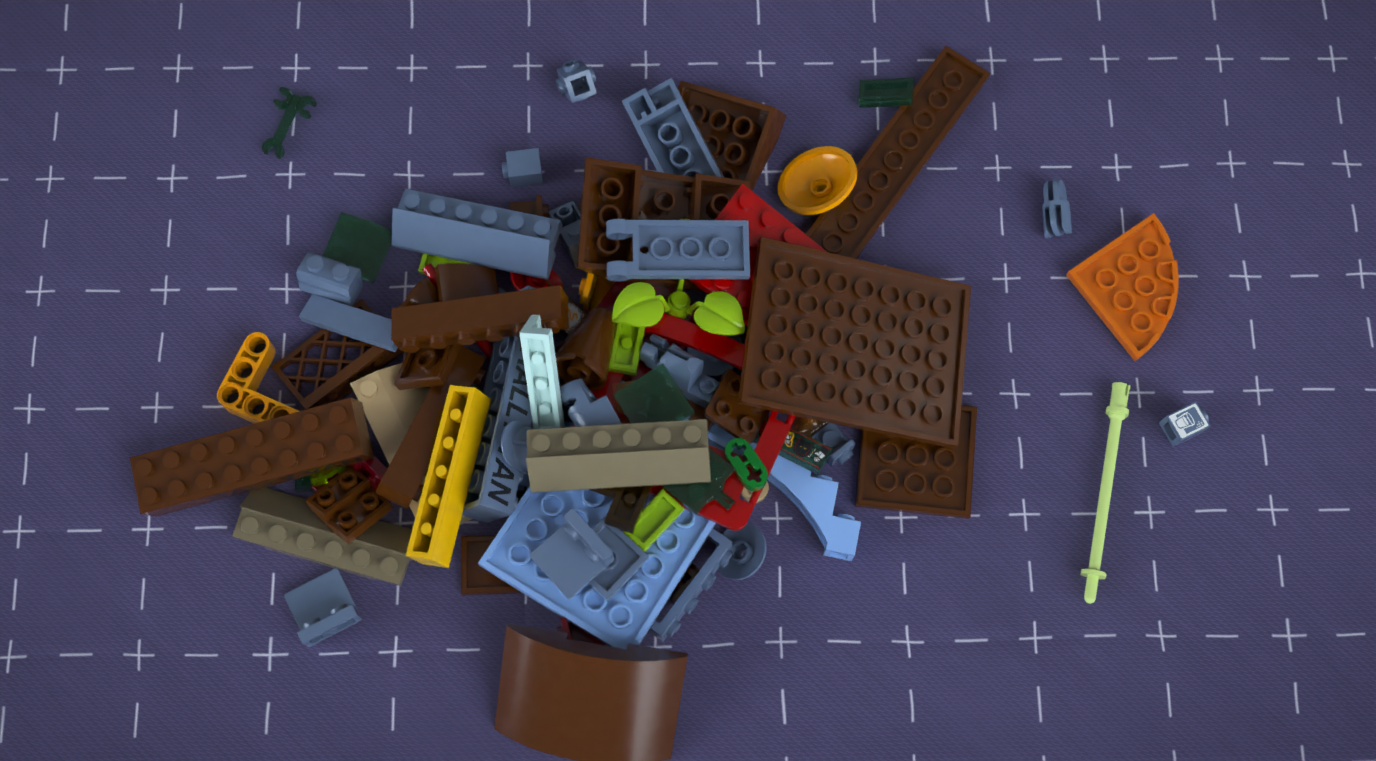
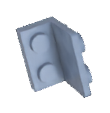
(572, 555)
(322, 607)

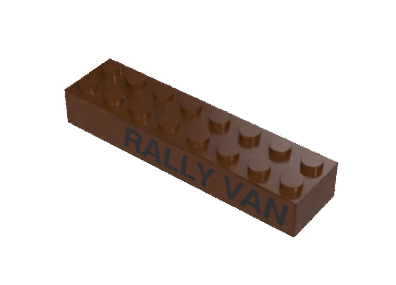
(251, 457)

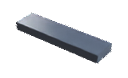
(348, 321)

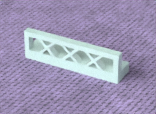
(541, 375)

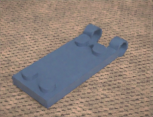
(681, 249)

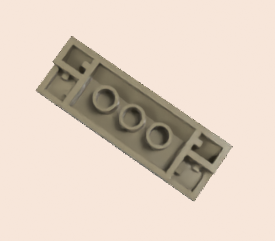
(618, 456)
(292, 528)

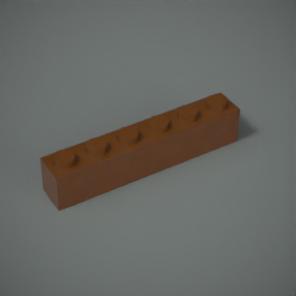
(477, 318)
(413, 456)

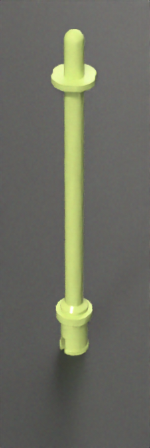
(1117, 412)

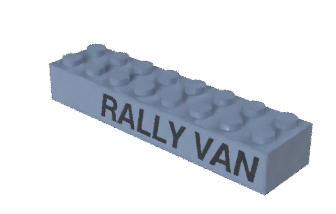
(493, 479)

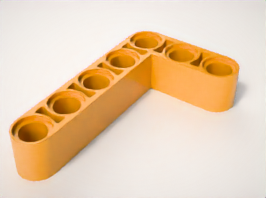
(248, 386)

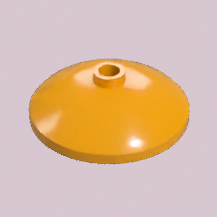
(817, 180)

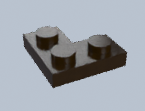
(626, 506)

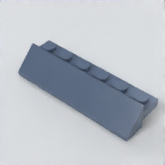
(670, 131)
(475, 233)

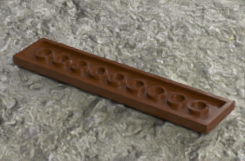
(900, 154)

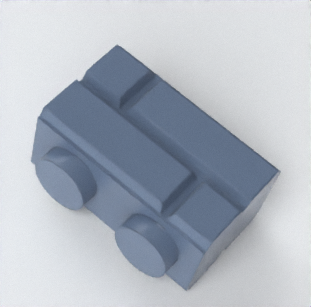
(329, 279)

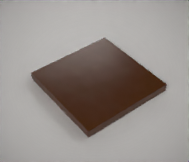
(916, 474)

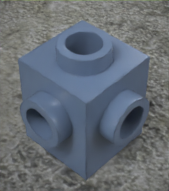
(576, 80)

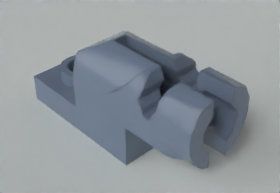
(683, 368)
(584, 406)

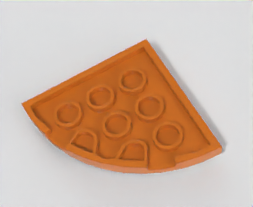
(1132, 285)

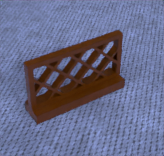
(339, 385)

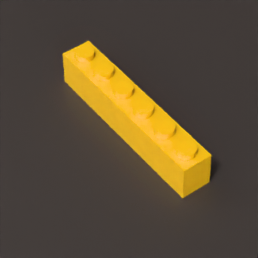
(448, 476)

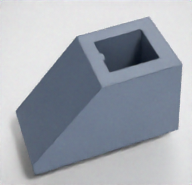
(569, 235)

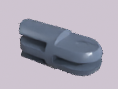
(1056, 209)

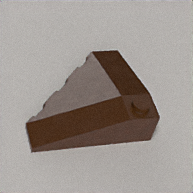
(735, 130)

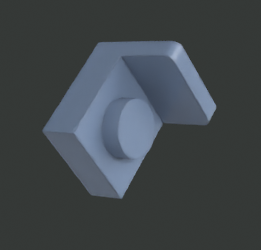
(834, 438)

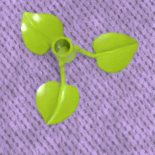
(641, 307)

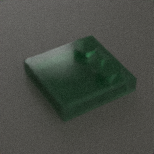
(653, 399)

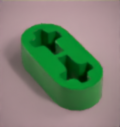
(751, 460)

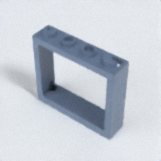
(703, 580)

